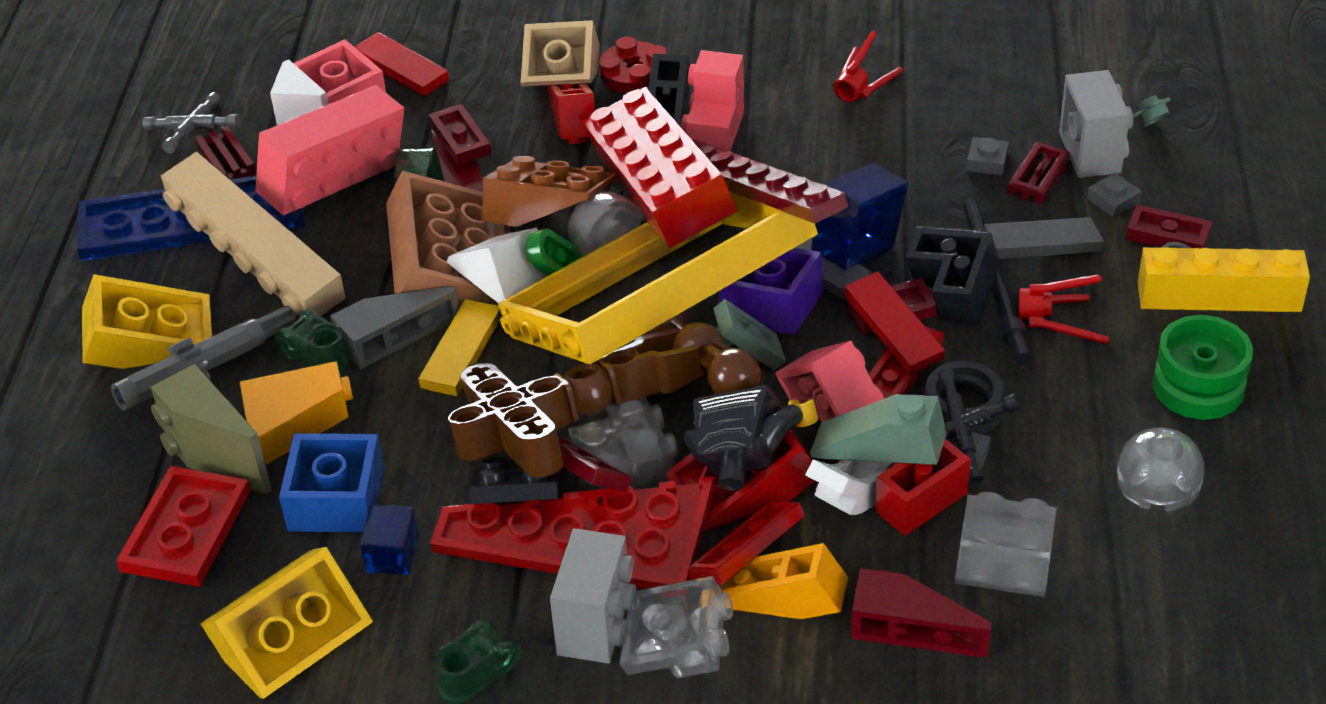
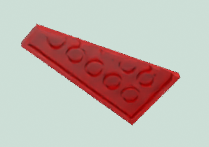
(659, 527)

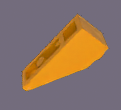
(789, 584)

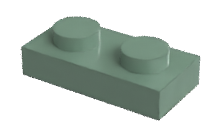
(748, 334)

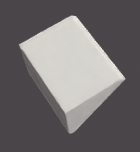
(295, 94)
(498, 265)

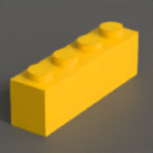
(1223, 279)

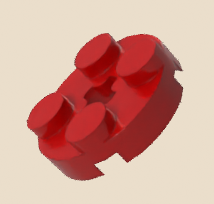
(618, 59)

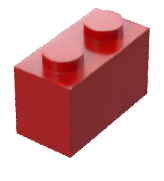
(917, 492)

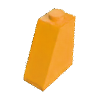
(296, 403)

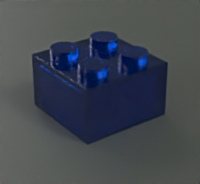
(868, 223)

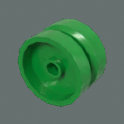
(1202, 367)

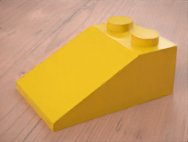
(137, 321)

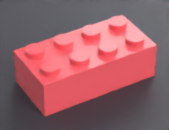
(328, 149)

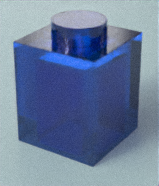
(389, 539)

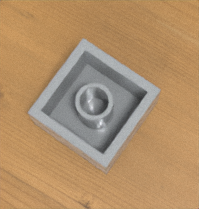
(1095, 123)
(592, 596)

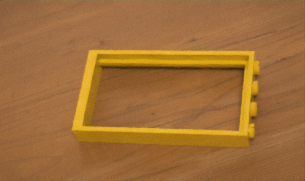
(534, 310)

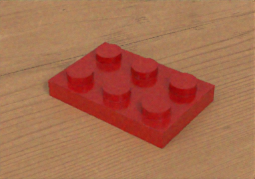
(184, 526)

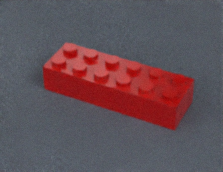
(659, 166)

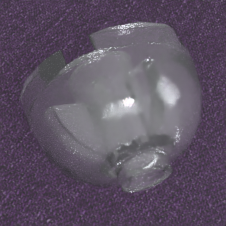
(601, 221)
(1161, 469)

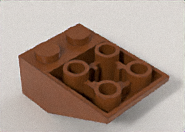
(532, 190)

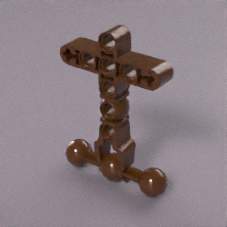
(527, 415)

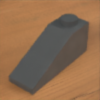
(391, 322)

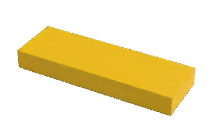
(460, 347)

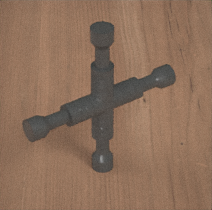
(186, 124)

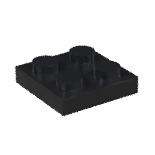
(507, 482)

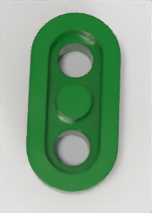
(549, 251)

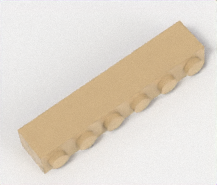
(252, 236)

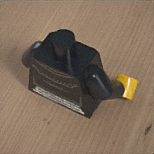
(742, 431)

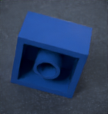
(331, 482)

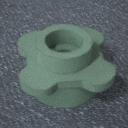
(1152, 110)

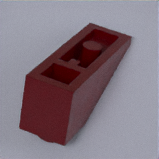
(909, 614)

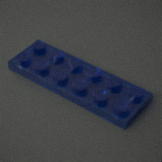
(147, 223)

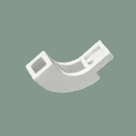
(848, 484)

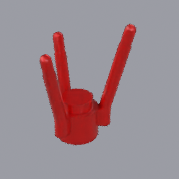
(853, 78)
(1038, 302)

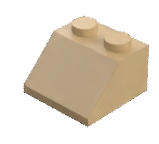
(559, 53)

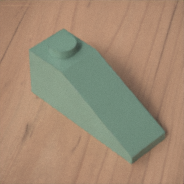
(885, 431)

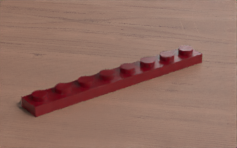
(775, 186)

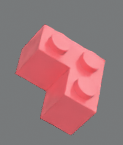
(717, 99)
(832, 378)

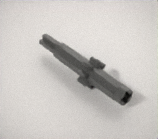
(204, 355)

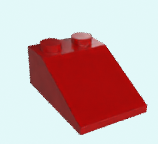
(776, 483)

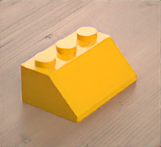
(287, 622)

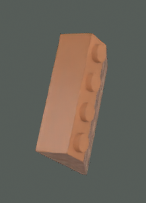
(427, 226)

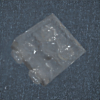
(629, 441)
(1006, 544)
(677, 628)

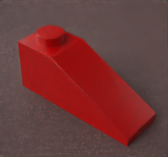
(570, 107)

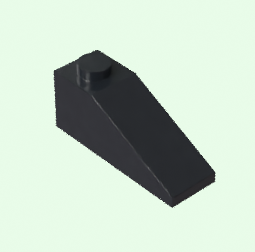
(670, 83)

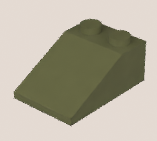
(207, 429)

